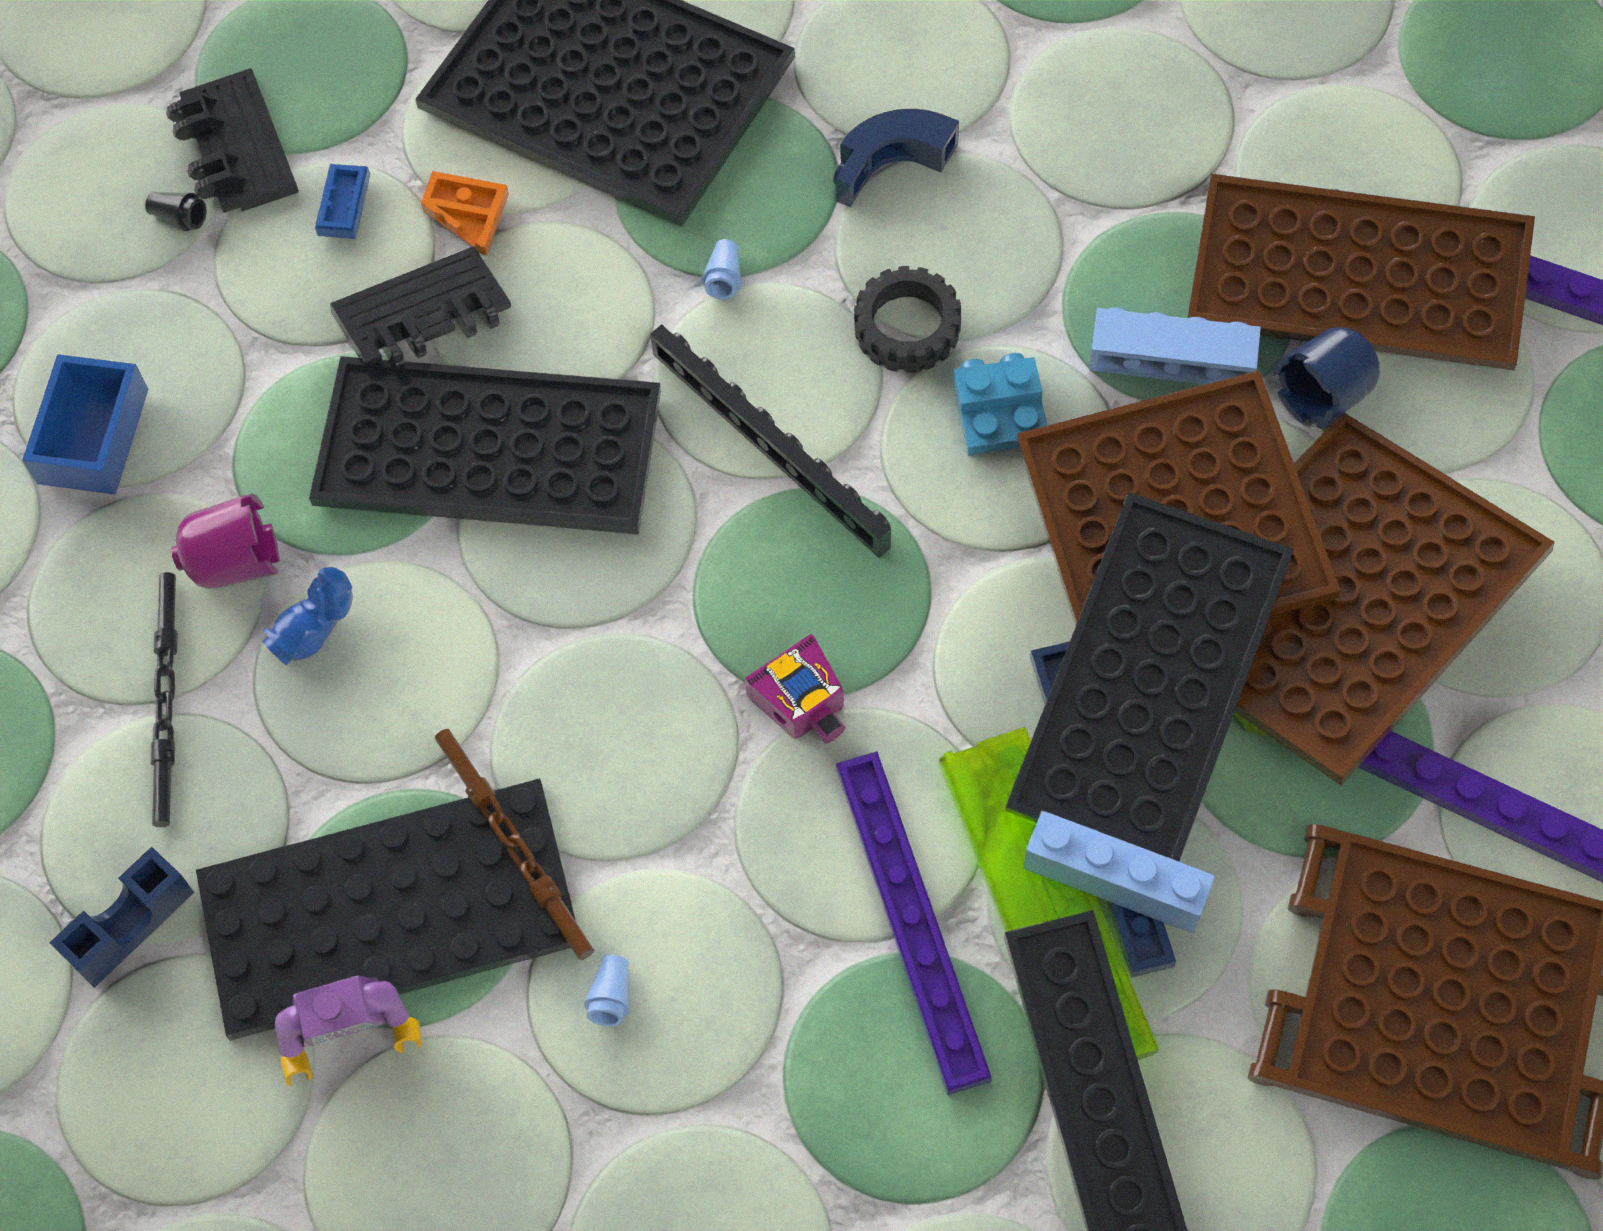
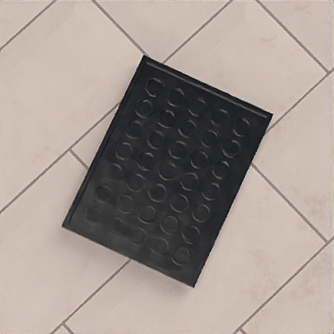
(611, 91)

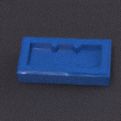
(342, 201)

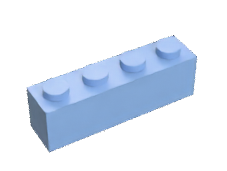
(1172, 346)
(1118, 871)

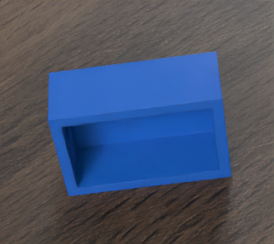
(85, 424)

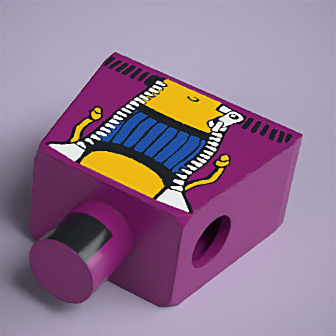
(799, 691)

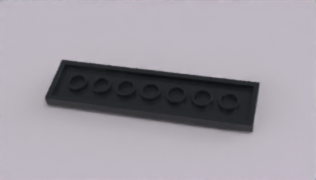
(1093, 1077)

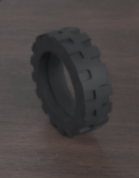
(907, 283)

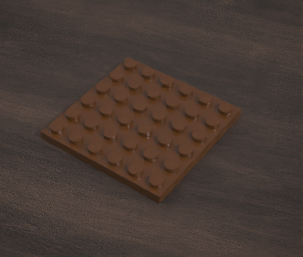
(1193, 449)

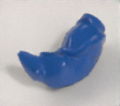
(306, 625)

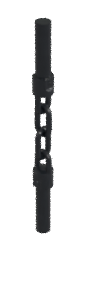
(164, 749)

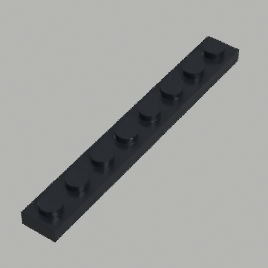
(780, 448)

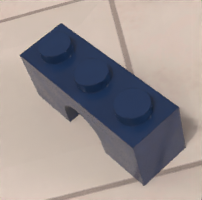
(148, 897)

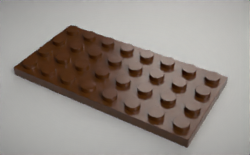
(1389, 267)

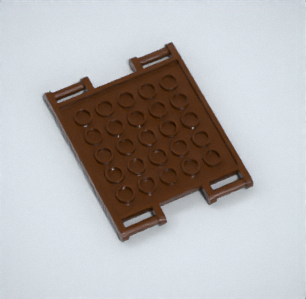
(1445, 1000)

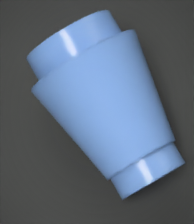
(722, 272)
(609, 992)

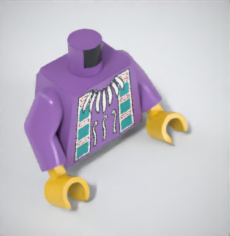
(337, 1012)

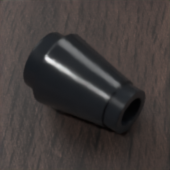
(178, 209)

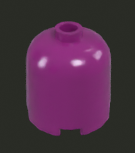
(226, 544)

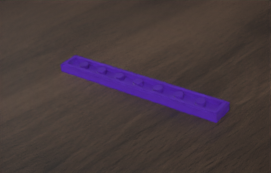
(913, 924)

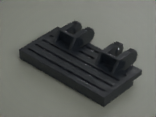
(237, 142)
(420, 307)

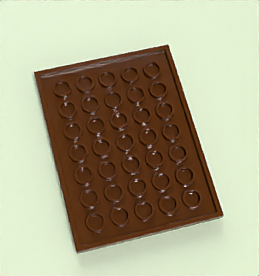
(1417, 582)

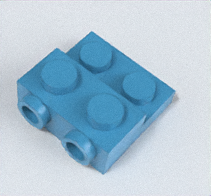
(998, 402)

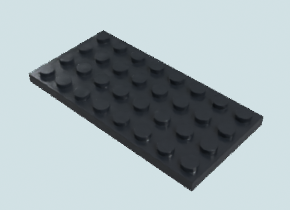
(487, 445)
(1151, 677)
(383, 901)

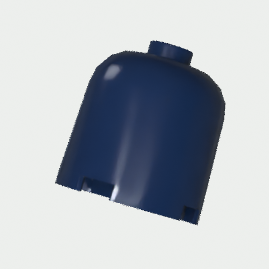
(1327, 375)

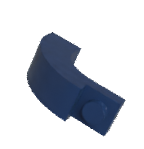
(891, 137)

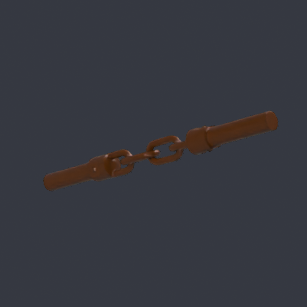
(543, 889)

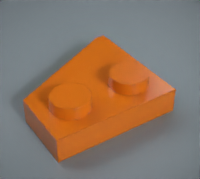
(466, 207)

